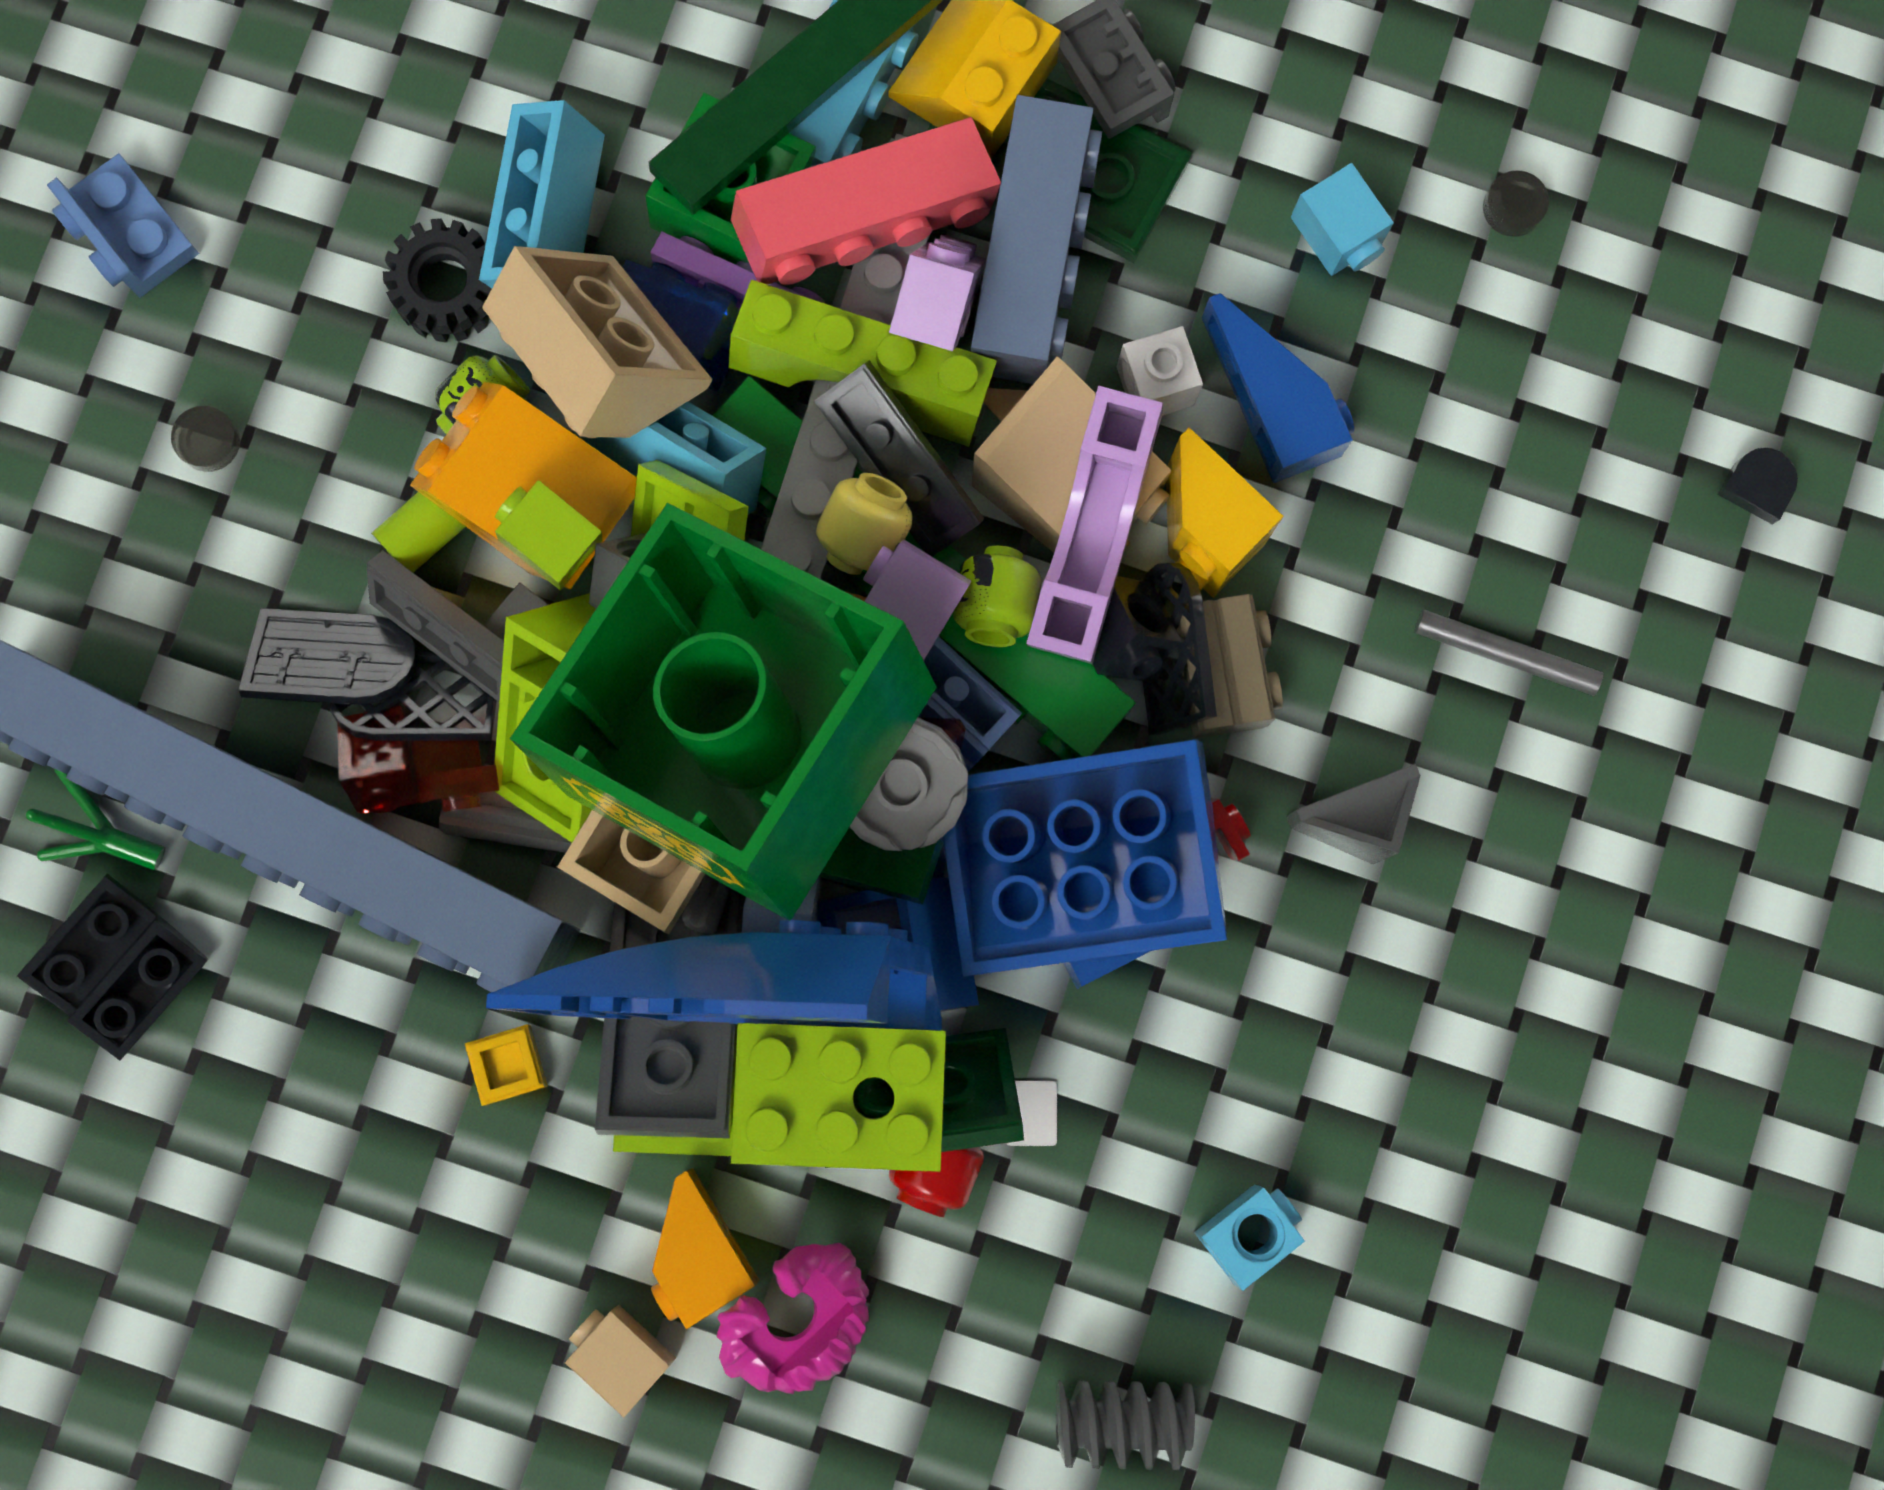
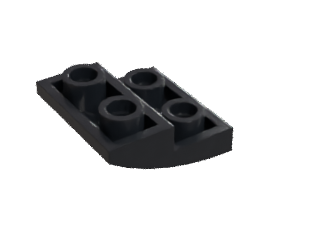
(113, 967)

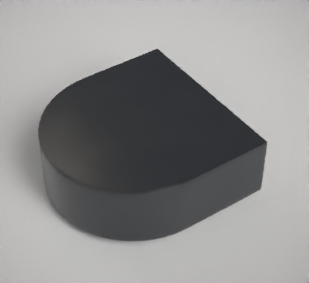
(1761, 483)

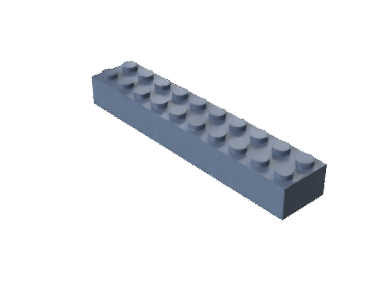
(277, 825)

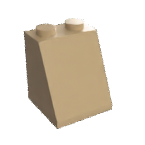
(1035, 453)

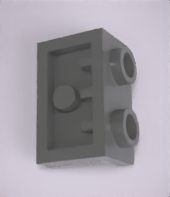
(1113, 68)

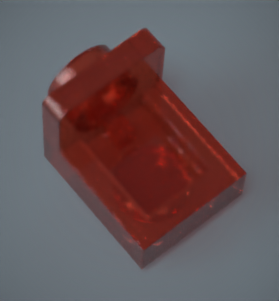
(452, 774)

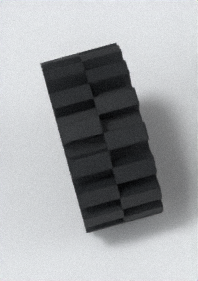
(410, 265)

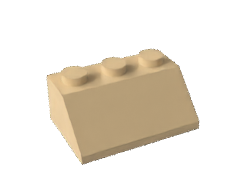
(592, 341)
(631, 871)

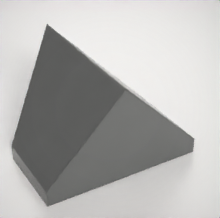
(1364, 819)

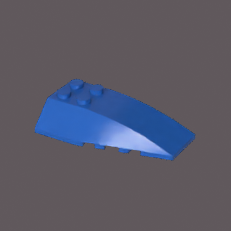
(754, 977)

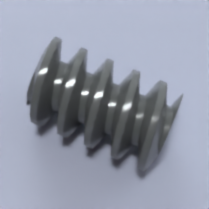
(1125, 1424)

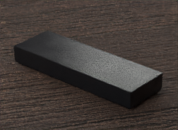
(894, 447)

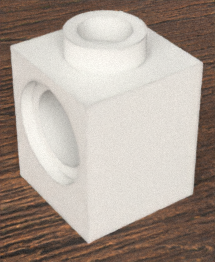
(1161, 370)

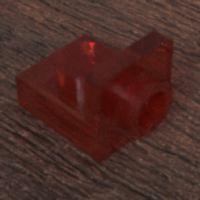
(376, 772)

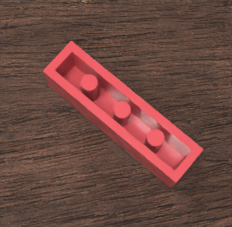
(865, 202)

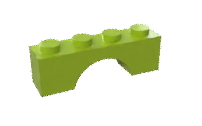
(803, 339)

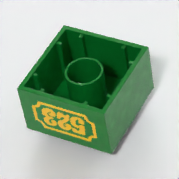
(728, 709)

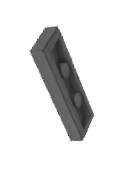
(436, 622)

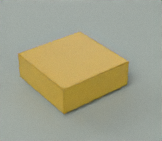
(506, 1065)

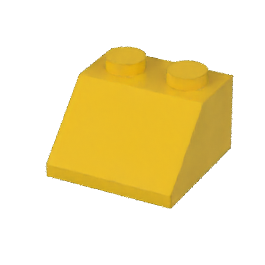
(977, 66)
(1213, 514)

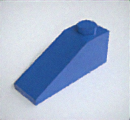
(1281, 398)

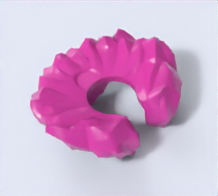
(821, 1349)

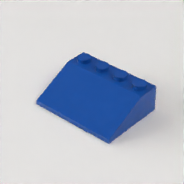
(1085, 860)

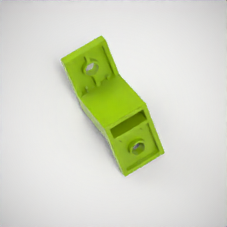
(542, 636)
(799, 1104)

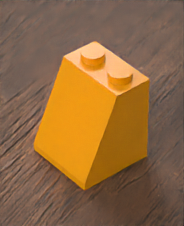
(509, 445)

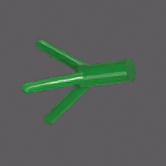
(102, 839)

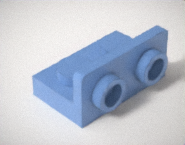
(125, 224)

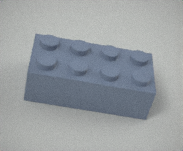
(1033, 228)

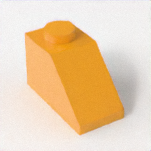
(697, 1256)

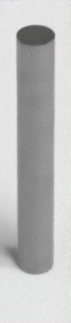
(1509, 652)

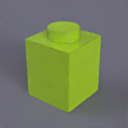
(546, 533)

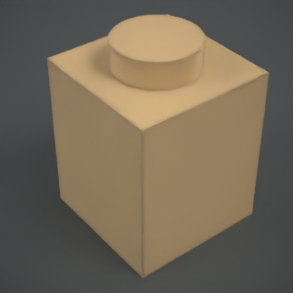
(618, 1358)

